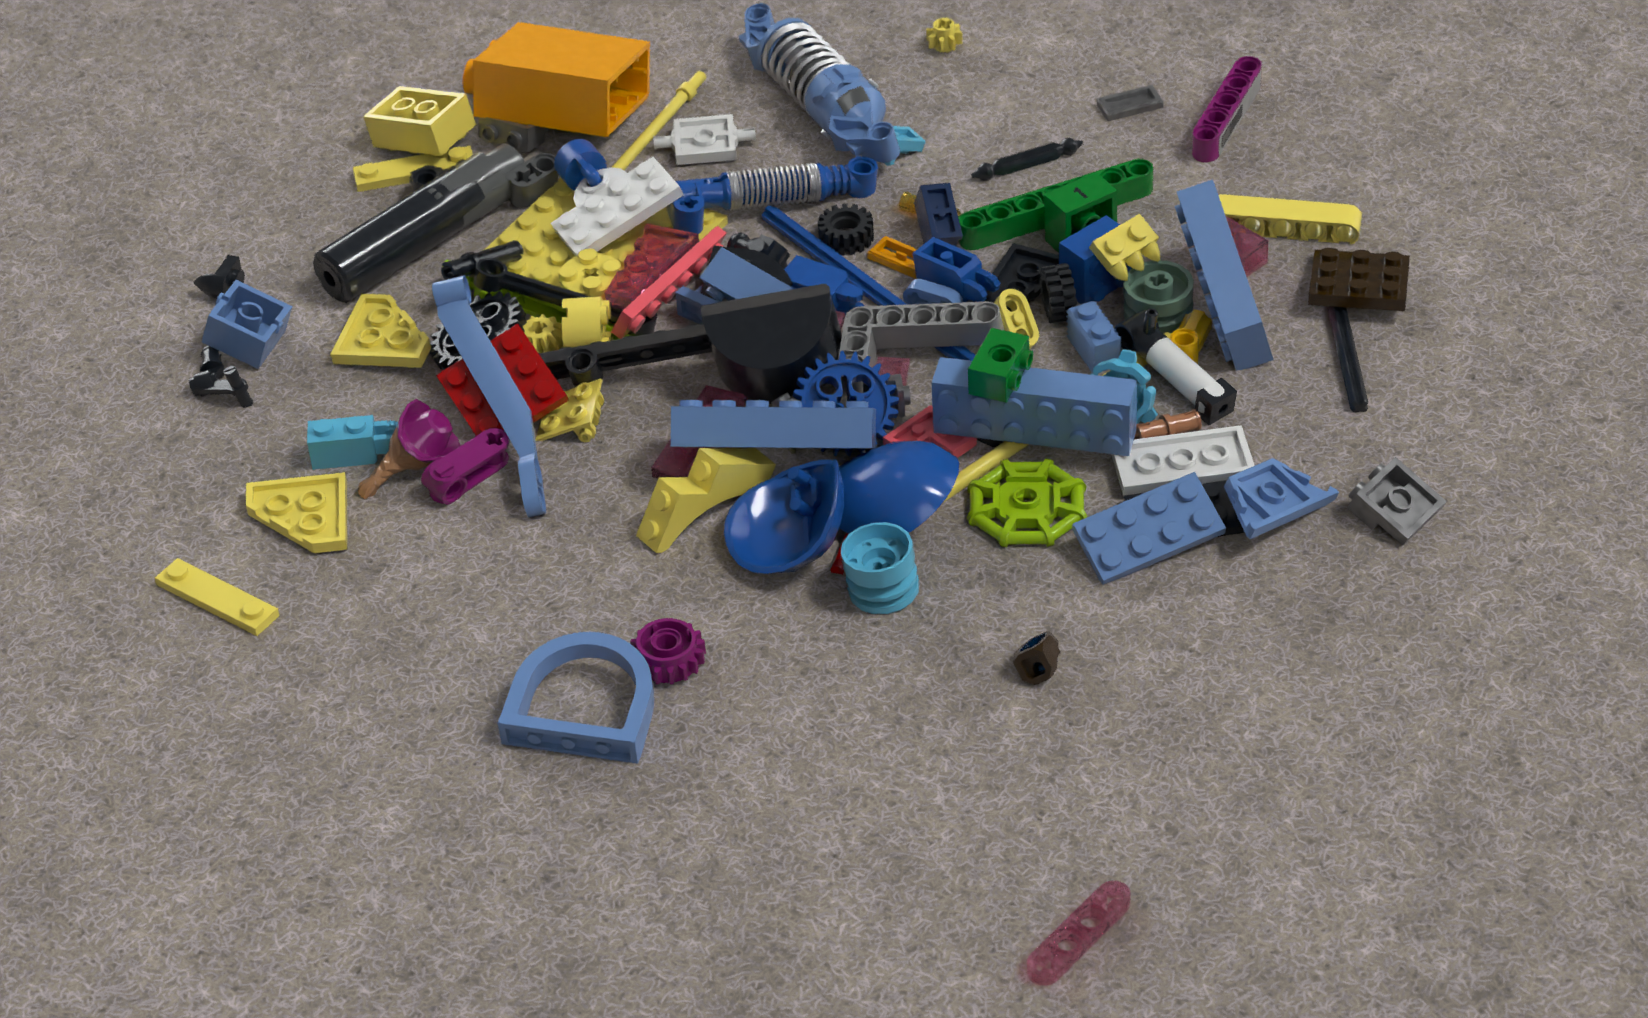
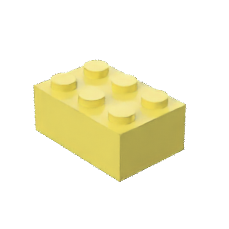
(420, 120)

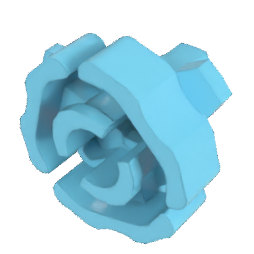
(1127, 368)

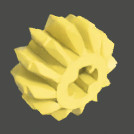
(544, 333)

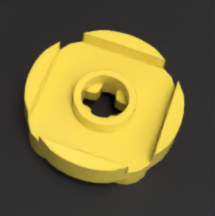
(589, 273)

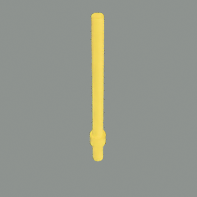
(684, 93)

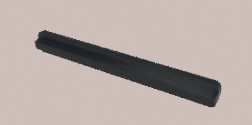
(1348, 359)

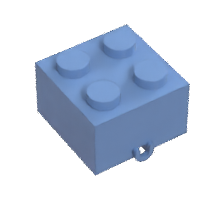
(246, 324)

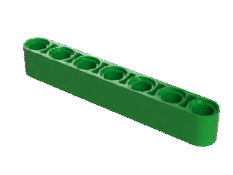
(1026, 211)

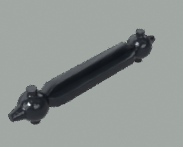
(1027, 159)

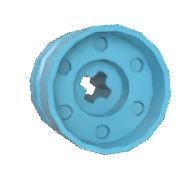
(880, 568)

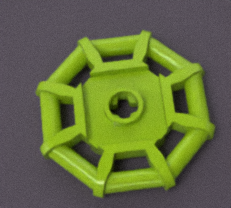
(1022, 482)

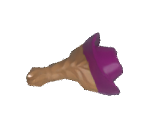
(416, 442)

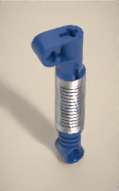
(737, 189)

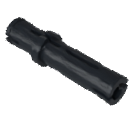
(467, 262)

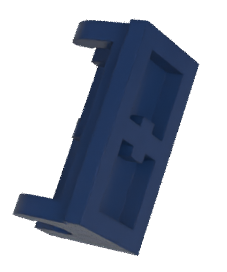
(937, 213)

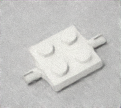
(704, 139)

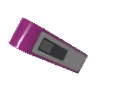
(1226, 109)

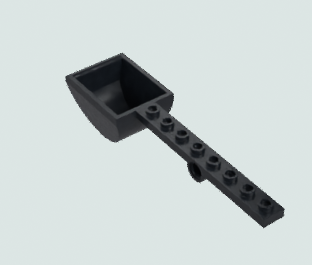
(755, 341)

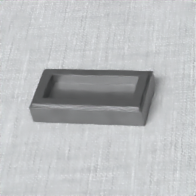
(1129, 103)

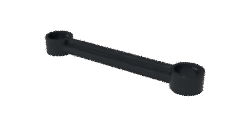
(493, 276)

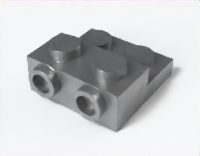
(517, 135)
(1395, 501)

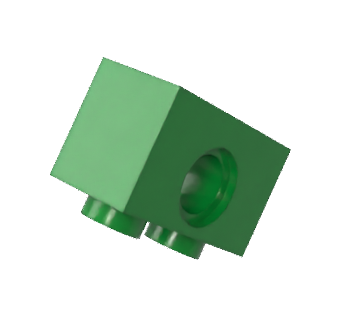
(999, 365)

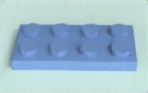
(1148, 528)

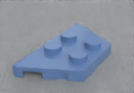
(1273, 496)

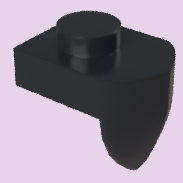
(222, 279)

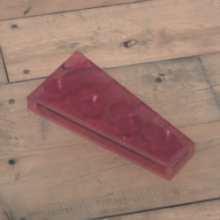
(651, 259)

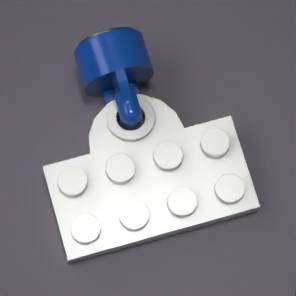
(607, 198)

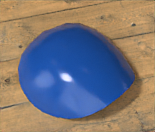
(897, 484)
(787, 518)

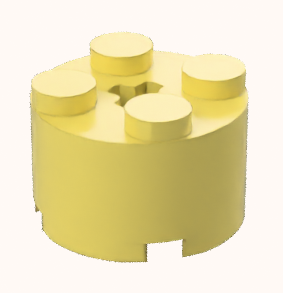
(585, 321)

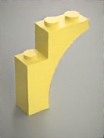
(713, 478)

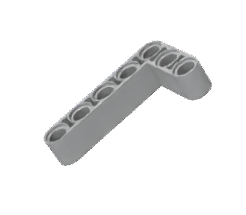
(915, 326)

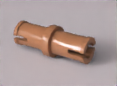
(1169, 425)

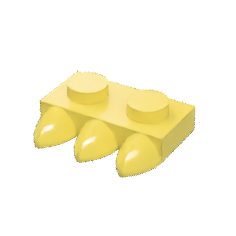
(1125, 245)

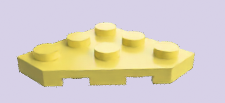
(380, 336)
(303, 509)

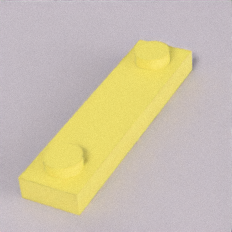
(397, 171)
(217, 597)

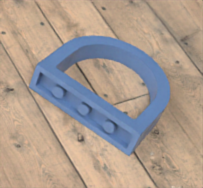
(572, 737)

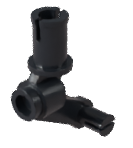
(211, 371)

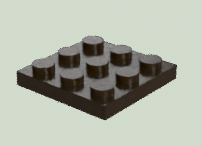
(1359, 279)

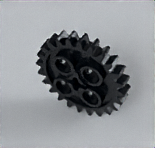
(495, 316)

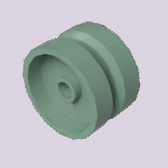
(1163, 287)

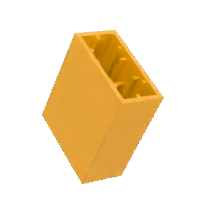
(559, 79)

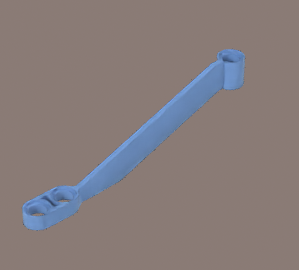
(495, 382)

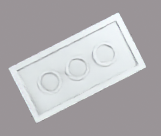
(1162, 459)

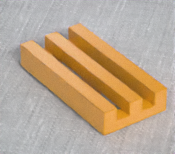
(896, 261)

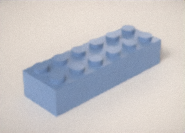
(1222, 276)
(1046, 410)
(773, 427)

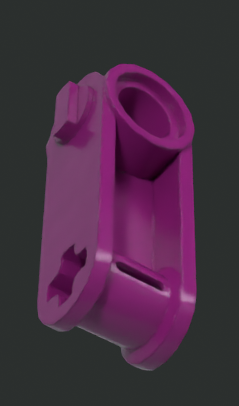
(466, 466)

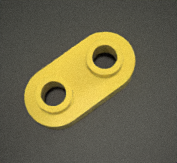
(1021, 317)

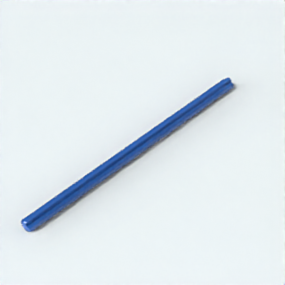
(830, 257)

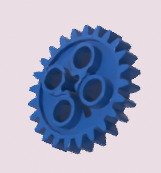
(855, 371)

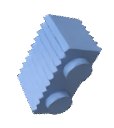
(1092, 334)

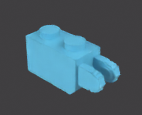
(348, 441)

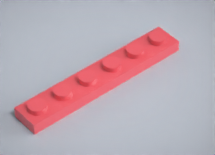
(666, 285)

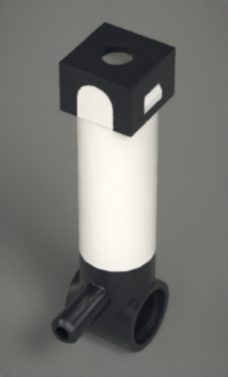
(1143, 335)

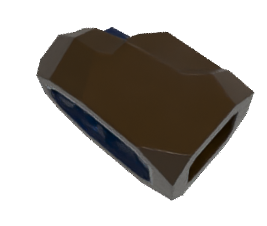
(1037, 658)

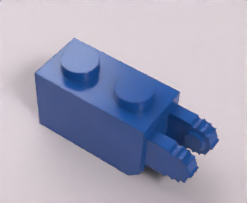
(954, 268)
(808, 272)

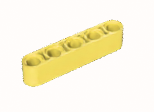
(1294, 218)

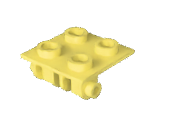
(575, 415)

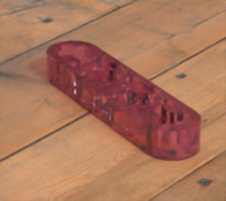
(1074, 930)

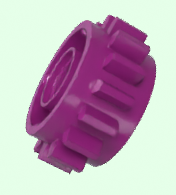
(670, 649)

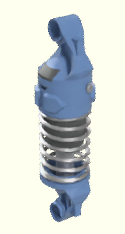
(821, 82)

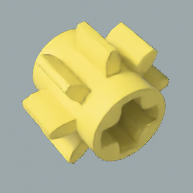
(944, 35)

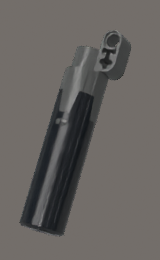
(430, 217)

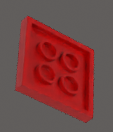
(525, 367)

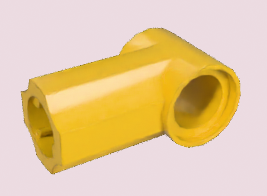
(1192, 333)

